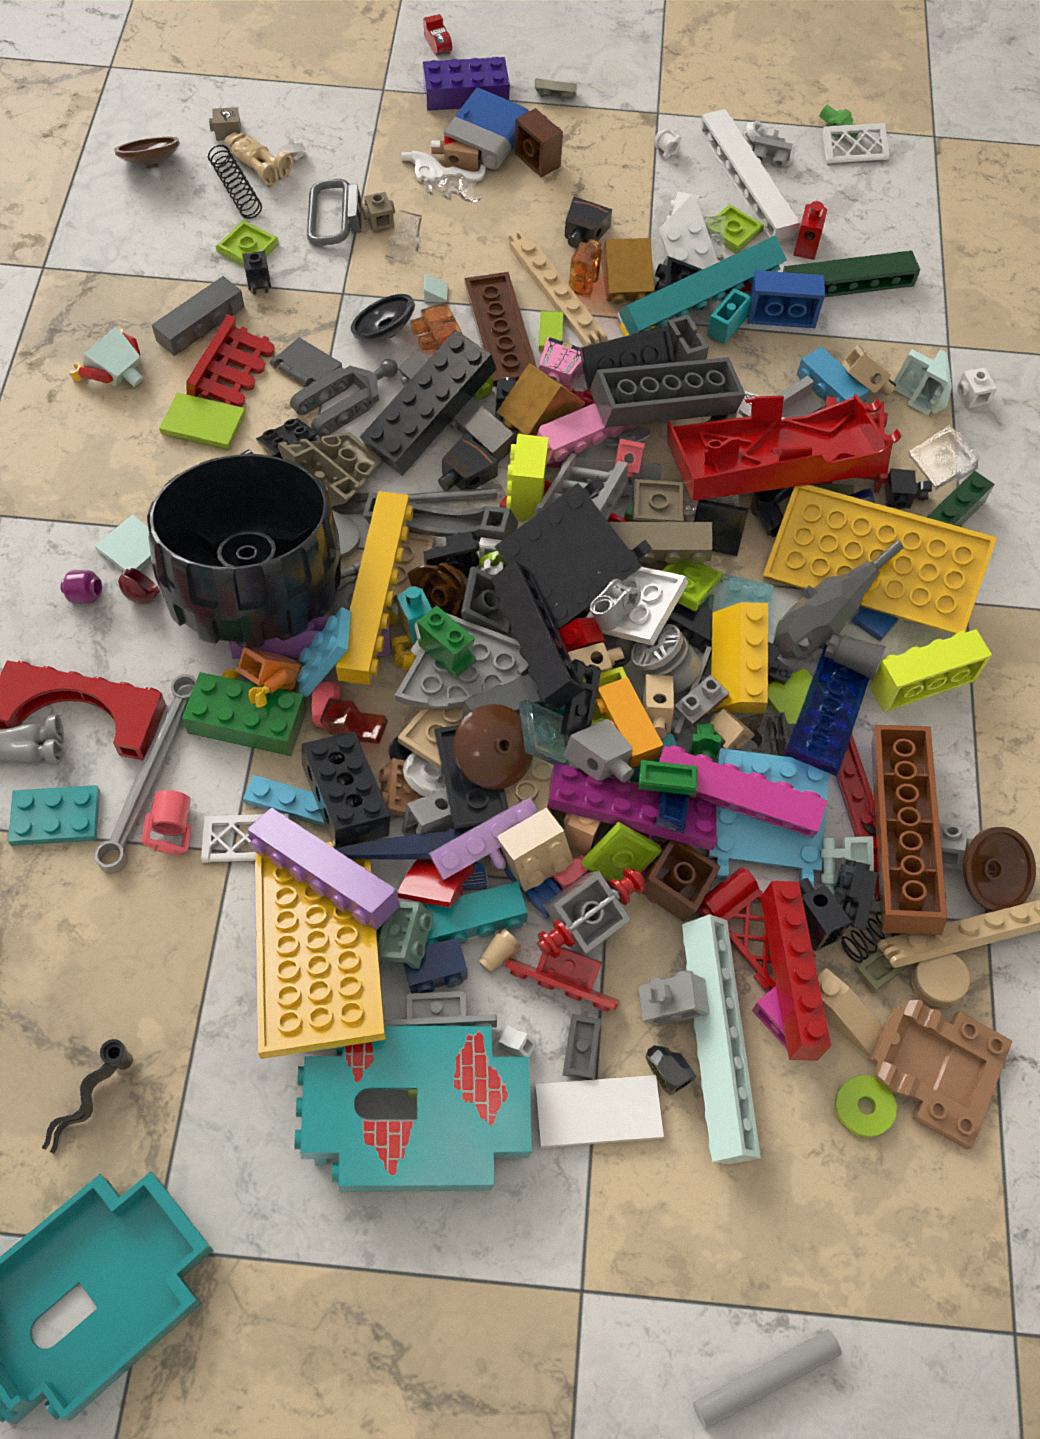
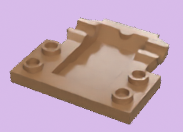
(941, 1067)

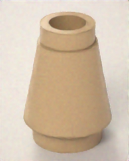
(499, 950)

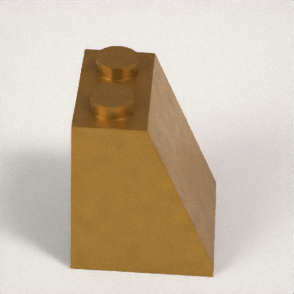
(627, 269)
(536, 401)

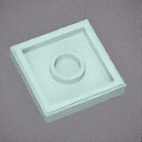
(127, 545)

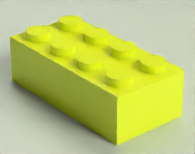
(929, 670)

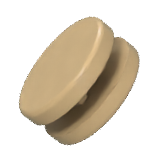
(940, 980)

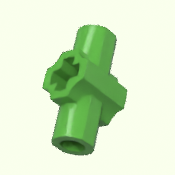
(839, 118)

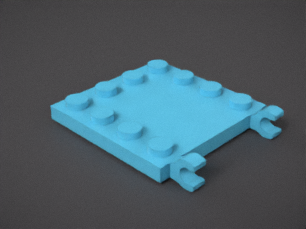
(761, 843)

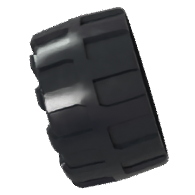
(245, 549)

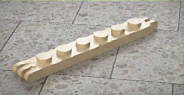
(556, 289)
(963, 934)

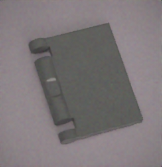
(305, 362)

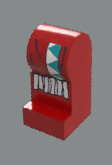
(437, 34)

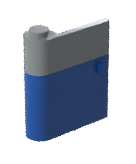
(487, 125)

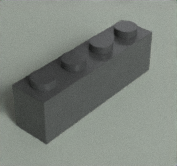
(198, 315)
(508, 695)

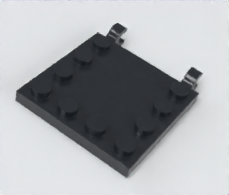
(572, 552)

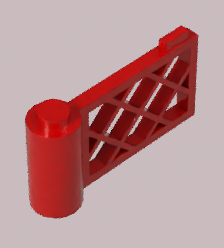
(726, 902)

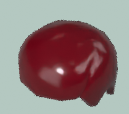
(137, 586)

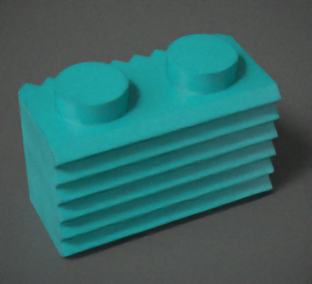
(729, 316)

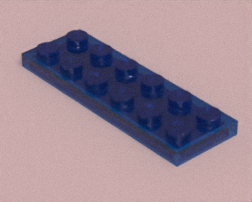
(827, 716)

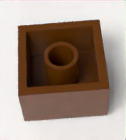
(538, 142)
(679, 879)

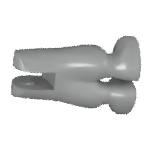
(24, 742)

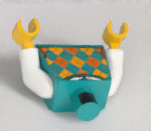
(409, 607)

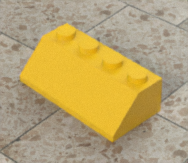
(741, 656)

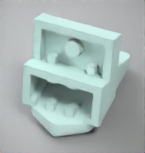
(925, 381)

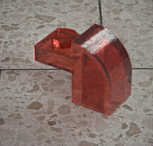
(344, 717)

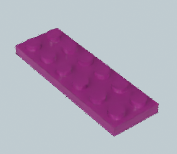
(621, 802)

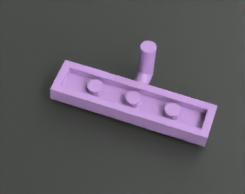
(480, 841)

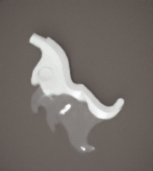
(443, 179)

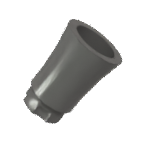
(855, 654)

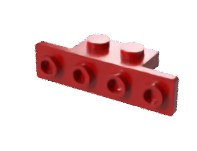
(567, 972)

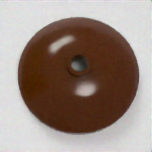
(148, 150)
(479, 751)
(1009, 865)

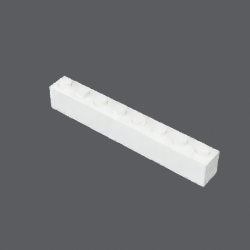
(749, 176)

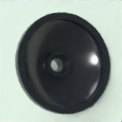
(383, 318)

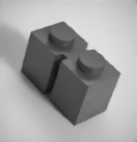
(686, 342)

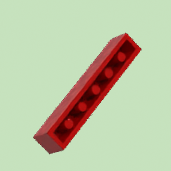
(795, 971)

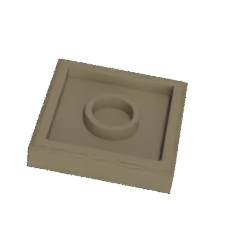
(658, 501)

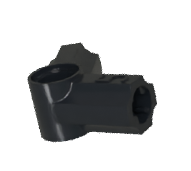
(766, 508)

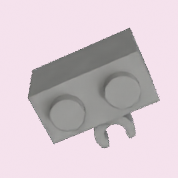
(673, 999)

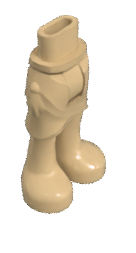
(252, 152)

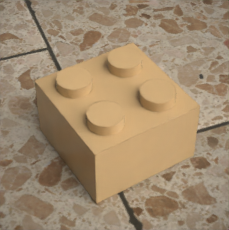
(535, 849)

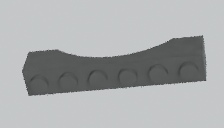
(482, 522)

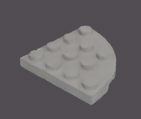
(433, 687)

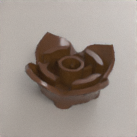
(442, 586)

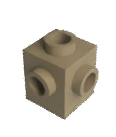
(378, 211)

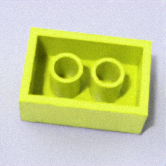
(526, 475)

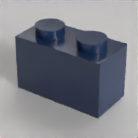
(440, 966)

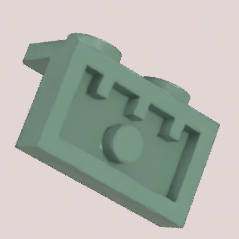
(405, 934)

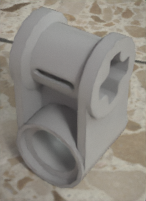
(613, 604)

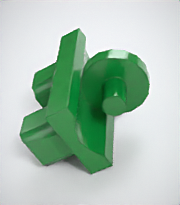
(705, 741)

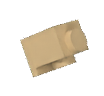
(732, 731)

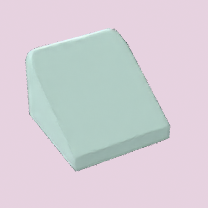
(435, 290)

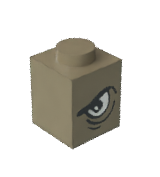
(225, 122)

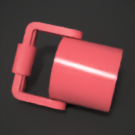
(168, 818)

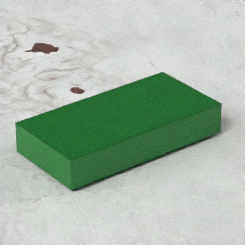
(668, 777)

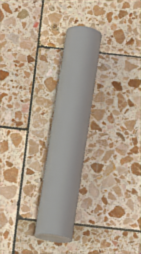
(767, 1378)

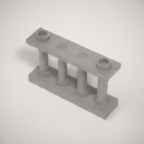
(607, 498)

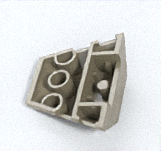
(337, 461)

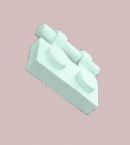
(853, 848)

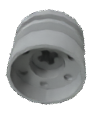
(669, 657)

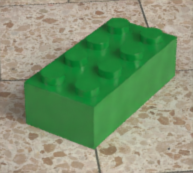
(223, 712)

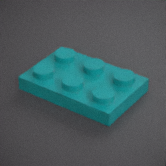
(54, 815)

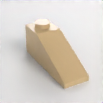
(848, 1013)

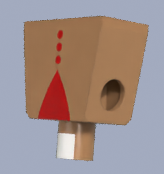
(456, 153)

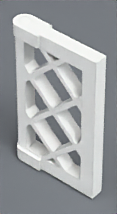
(861, 128)
(232, 821)

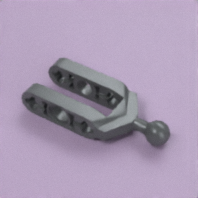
(335, 384)

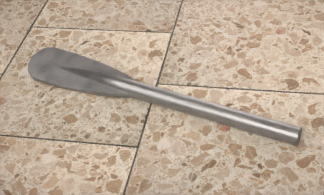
(358, 500)

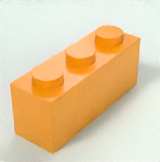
(625, 711)

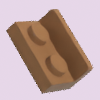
(395, 788)

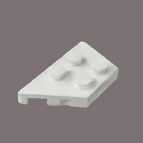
(687, 236)

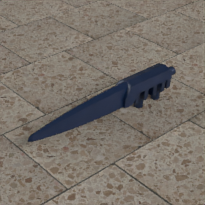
(401, 848)

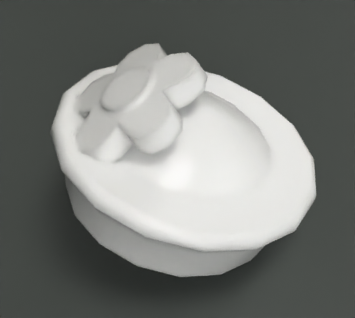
(755, 129)
(295, 149)

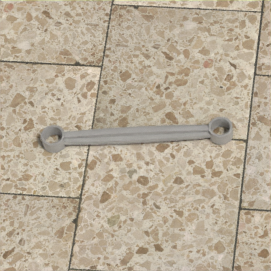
(146, 777)

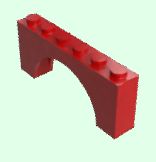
(134, 709)

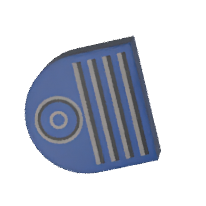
(477, 880)

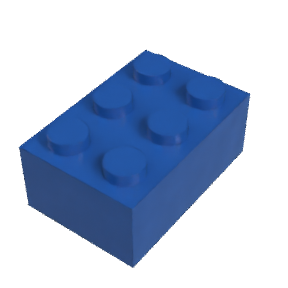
(786, 299)

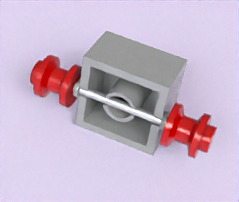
(588, 911)

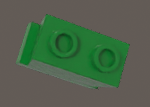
(446, 641)

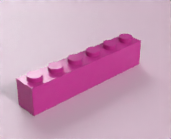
(752, 793)

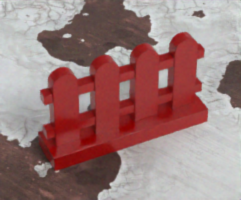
(220, 349)

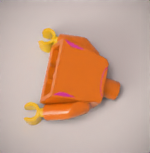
(265, 670)

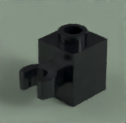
(256, 271)
(902, 488)

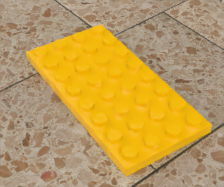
(925, 583)
(312, 968)

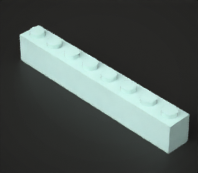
(721, 1044)

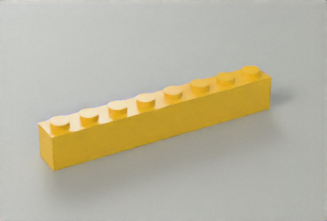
(374, 587)

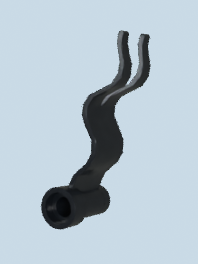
(115, 1056)

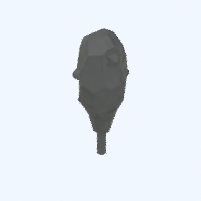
(827, 608)

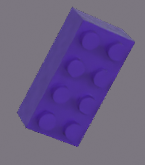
(453, 81)

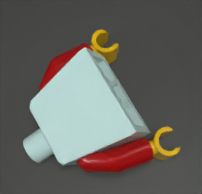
(111, 360)

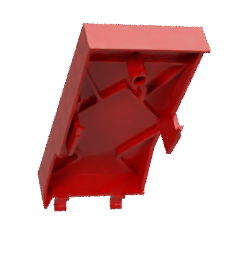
(779, 453)

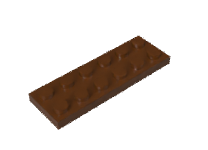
(499, 324)

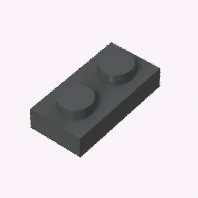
(581, 1047)

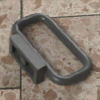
(350, 211)

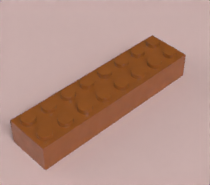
(907, 831)

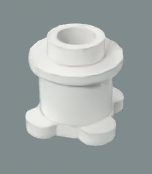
(667, 142)

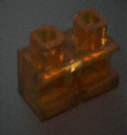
(585, 267)
(437, 324)

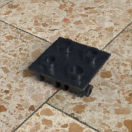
(290, 432)

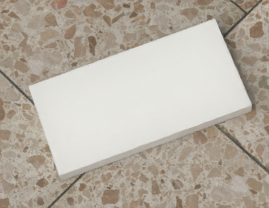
(598, 1111)

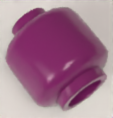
(81, 586)

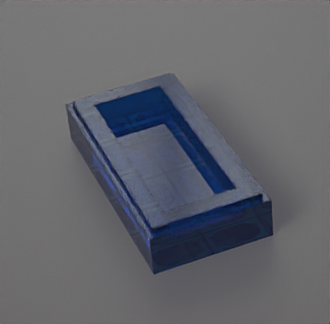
(672, 811)

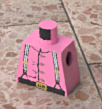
(561, 361)

